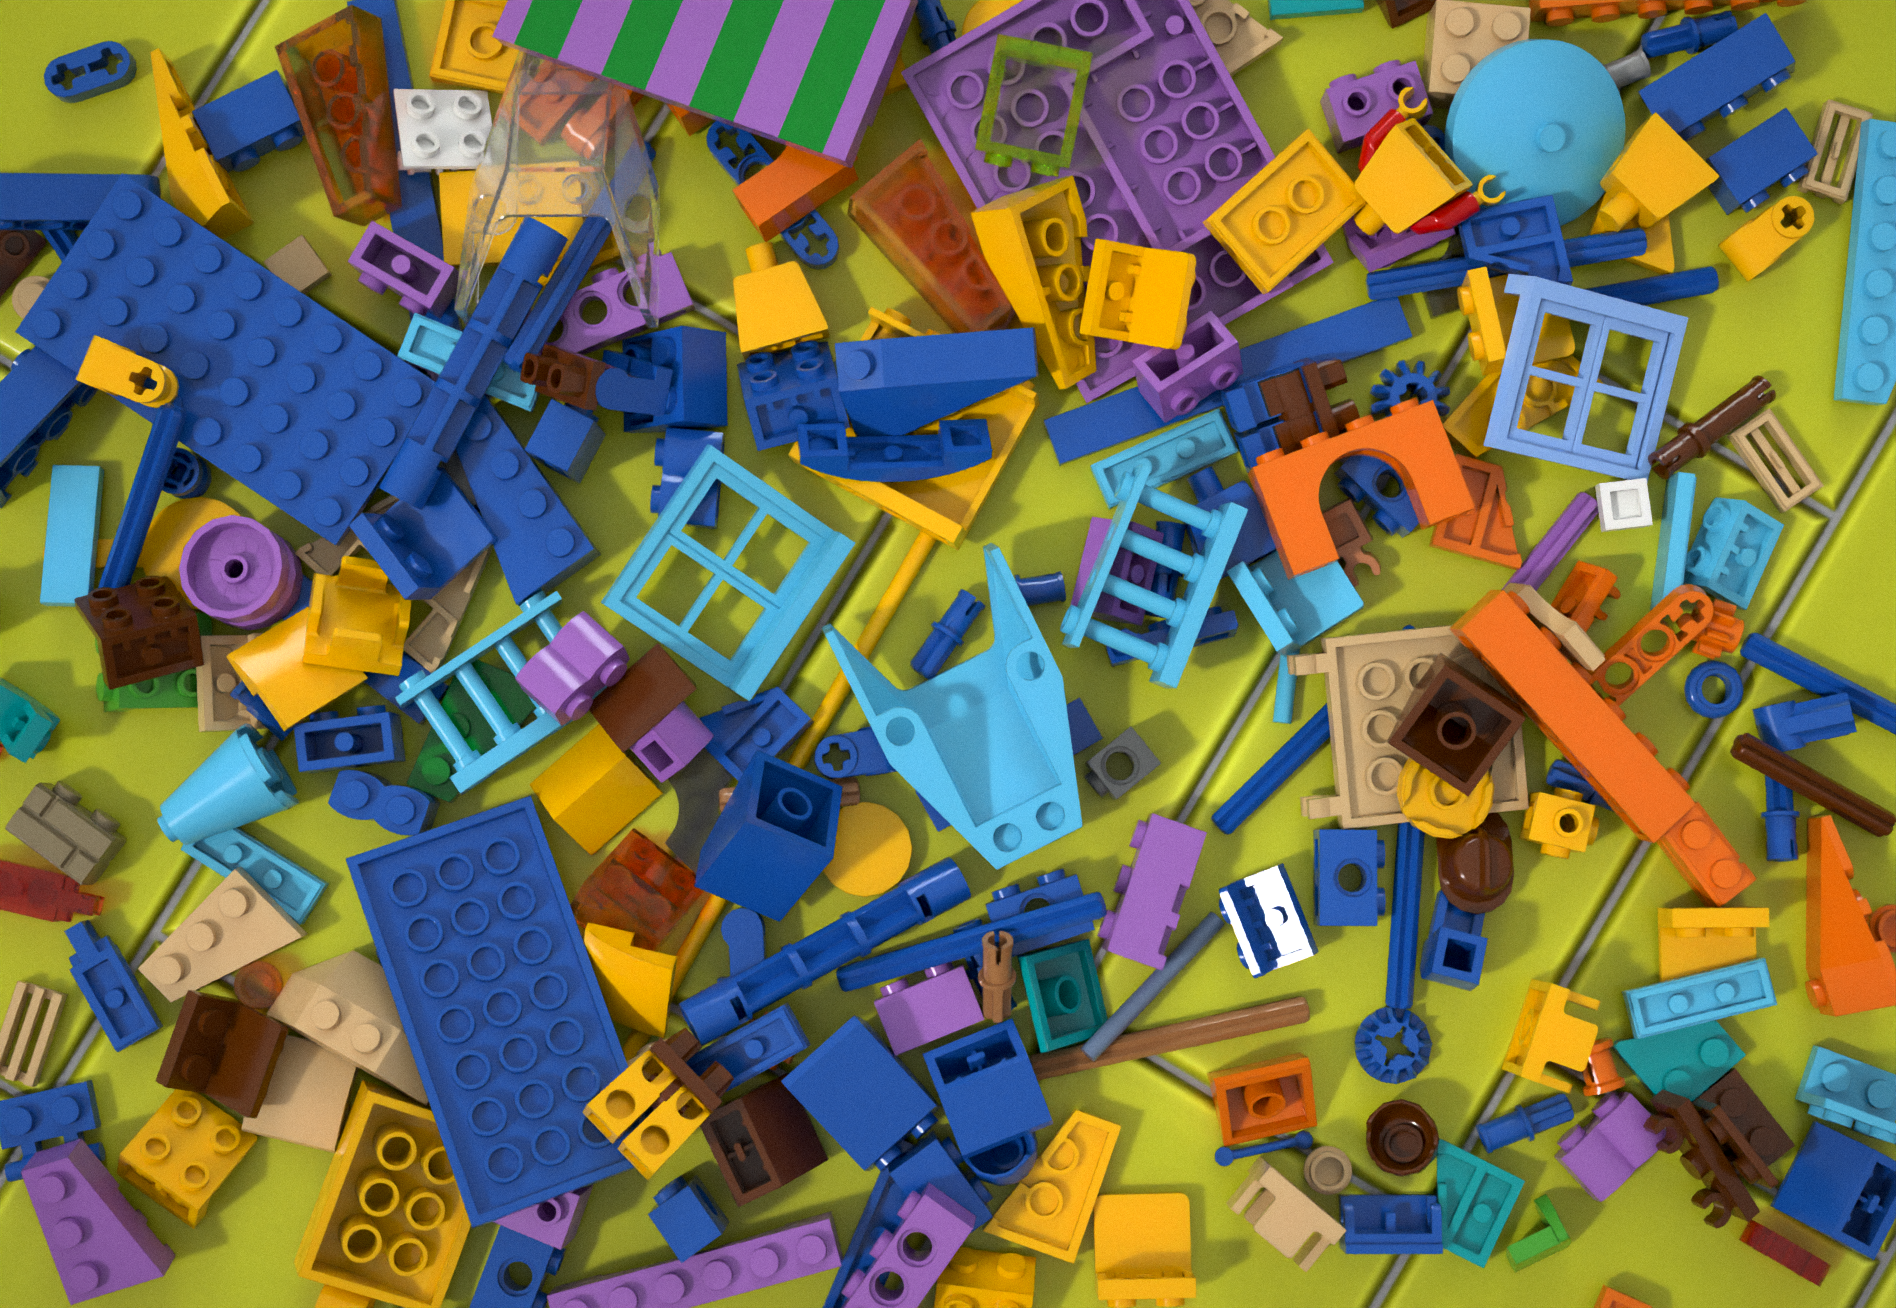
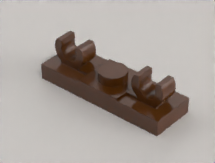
(1701, 1159)

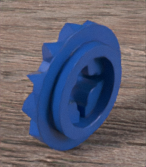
(1372, 1054)

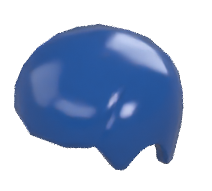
(1007, 1162)

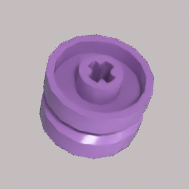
(240, 572)

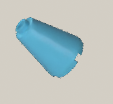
(228, 790)

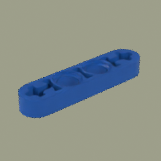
(726, 158)

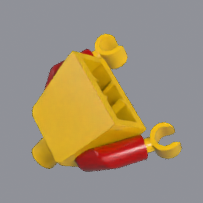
(1411, 178)

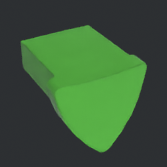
(1540, 1244)

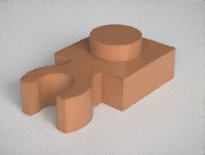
(1349, 535)

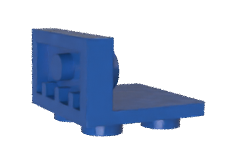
(790, 391)
(426, 546)

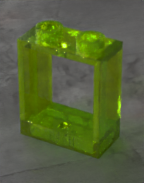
(1040, 55)

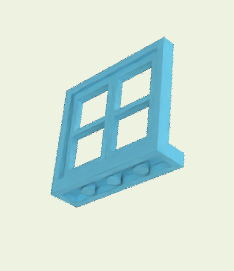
(782, 610)

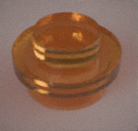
(258, 984)

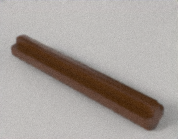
(1813, 785)

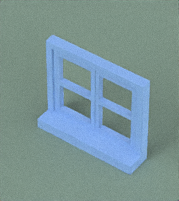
(1602, 314)

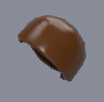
(1401, 1138)

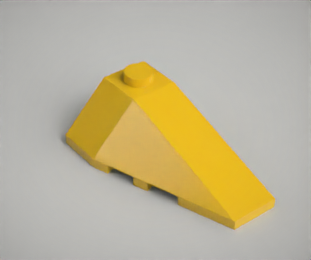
(195, 178)
(1037, 259)

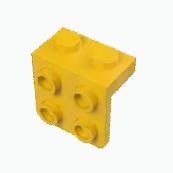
(1138, 294)
(1492, 318)
(1143, 1249)
(986, 1280)

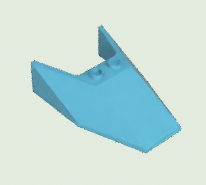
(984, 736)

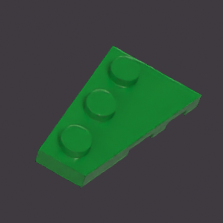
(435, 762)

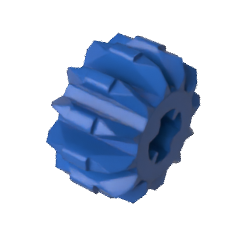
(1397, 384)

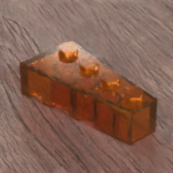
(346, 111)
(929, 243)

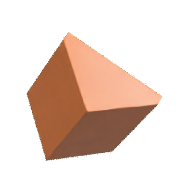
(1263, 1098)

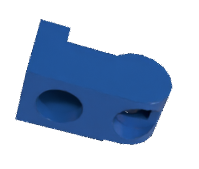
(746, 938)

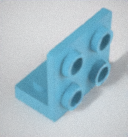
(1297, 608)
(1850, 1091)

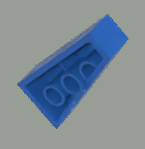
(34, 409)
(534, 529)

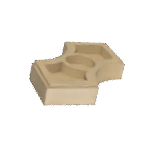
(1575, 642)

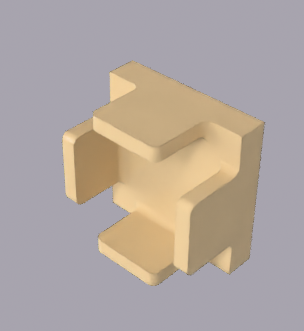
(1285, 1215)

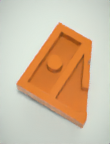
(1486, 529)

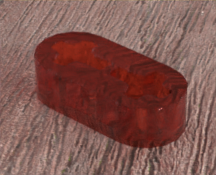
(1785, 1252)

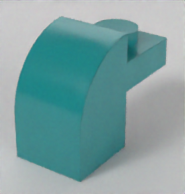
(24, 722)

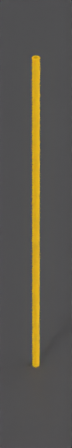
(804, 750)

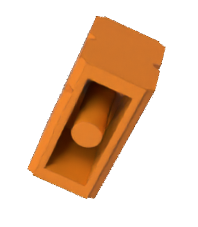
(1705, 858)

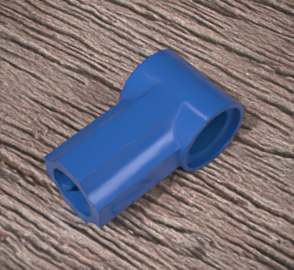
(1794, 724)

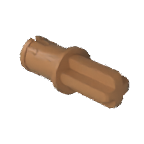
(997, 976)

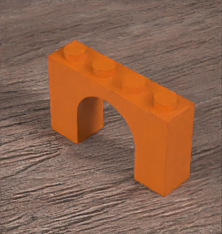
(783, 189)
(1407, 441)

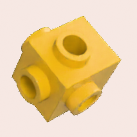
(1543, 819)

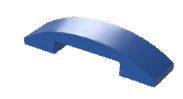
(894, 458)

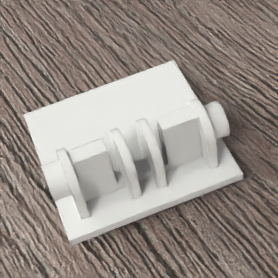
(441, 129)

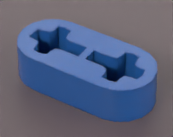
(86, 62)

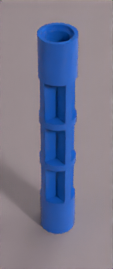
(473, 362)
(797, 965)

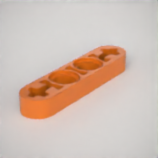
(1645, 663)

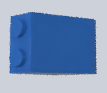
(771, 837)
(863, 1095)

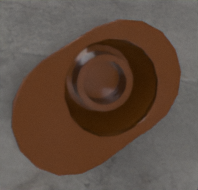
(1477, 866)

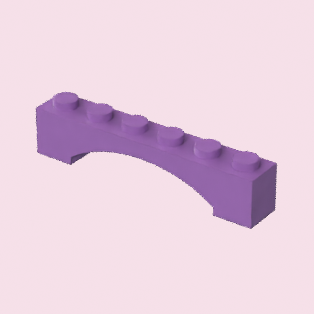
(715, 1273)

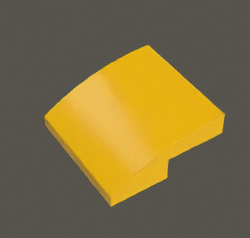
(275, 671)
(631, 979)

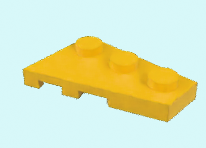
(1542, 399)
(1058, 1195)

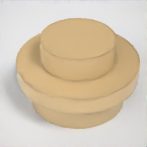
(27, 293)
(1327, 1170)

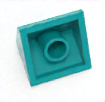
(1063, 994)

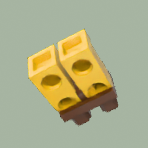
(674, 1093)

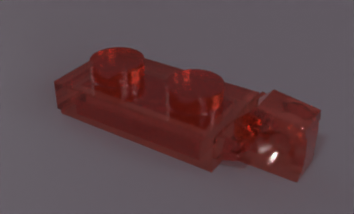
(44, 893)

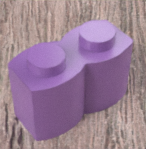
(573, 669)
(1609, 1145)

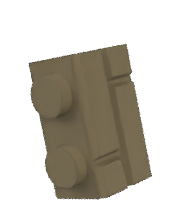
(67, 832)

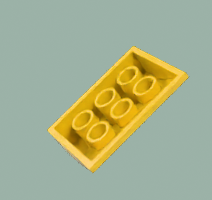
(387, 1207)

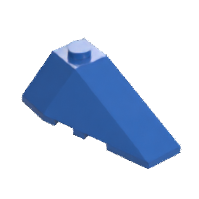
(914, 380)

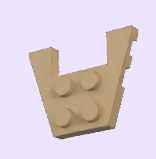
(435, 635)

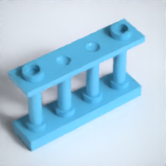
(1200, 570)
(509, 737)

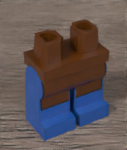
(614, 383)
(1286, 407)

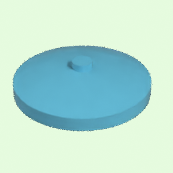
(1539, 122)

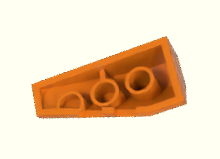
(1842, 958)

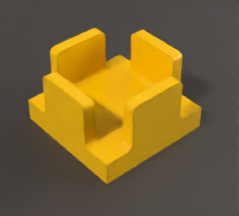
(356, 619)
(1550, 1035)

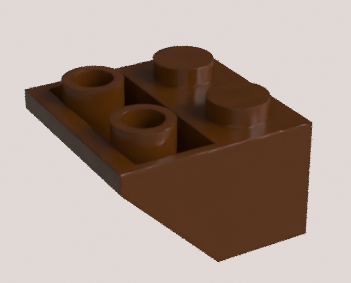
(762, 1140)

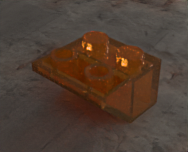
(638, 892)

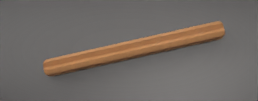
(1175, 1037)

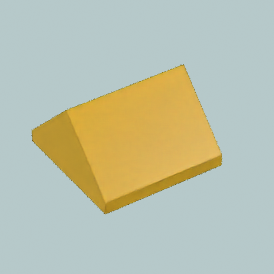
(595, 790)

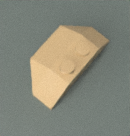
(352, 1014)

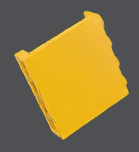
(948, 503)

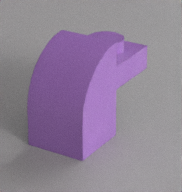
(672, 742)

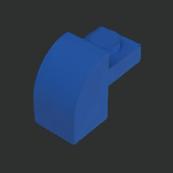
(1454, 946)

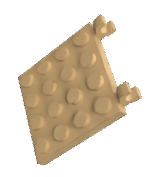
(1365, 693)

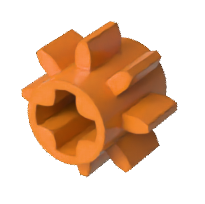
(1721, 633)

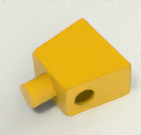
(1652, 176)
(775, 305)

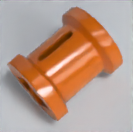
(1600, 1071)

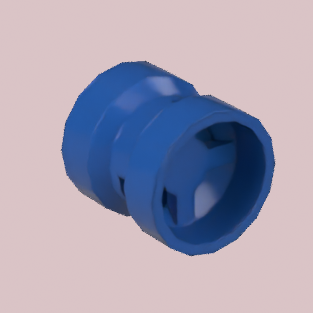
(190, 477)

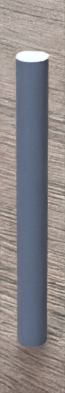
(1152, 987)

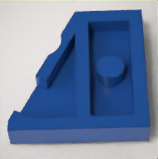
(1518, 240)
(764, 724)

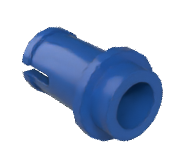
(1042, 588)

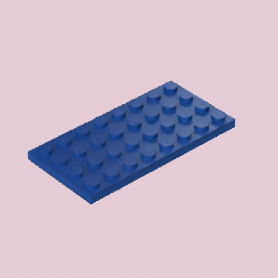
(263, 371)
(496, 1005)

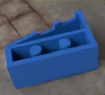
(1721, 78)

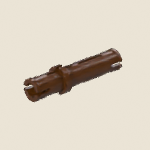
(1696, 438)

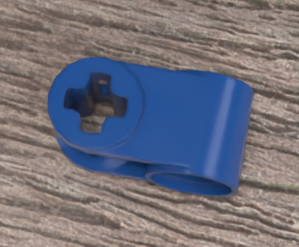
(864, 755)

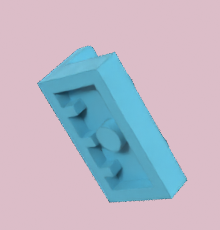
(1731, 550)

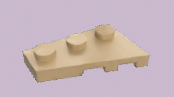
(1234, 33)
(220, 936)

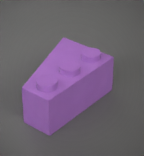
(1152, 890)
(90, 1224)

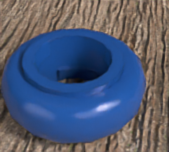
(1733, 687)

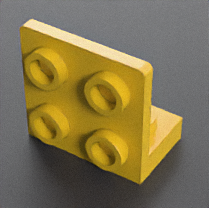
(1706, 938)
(184, 1154)

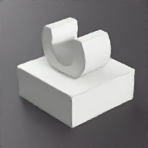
(1623, 505)

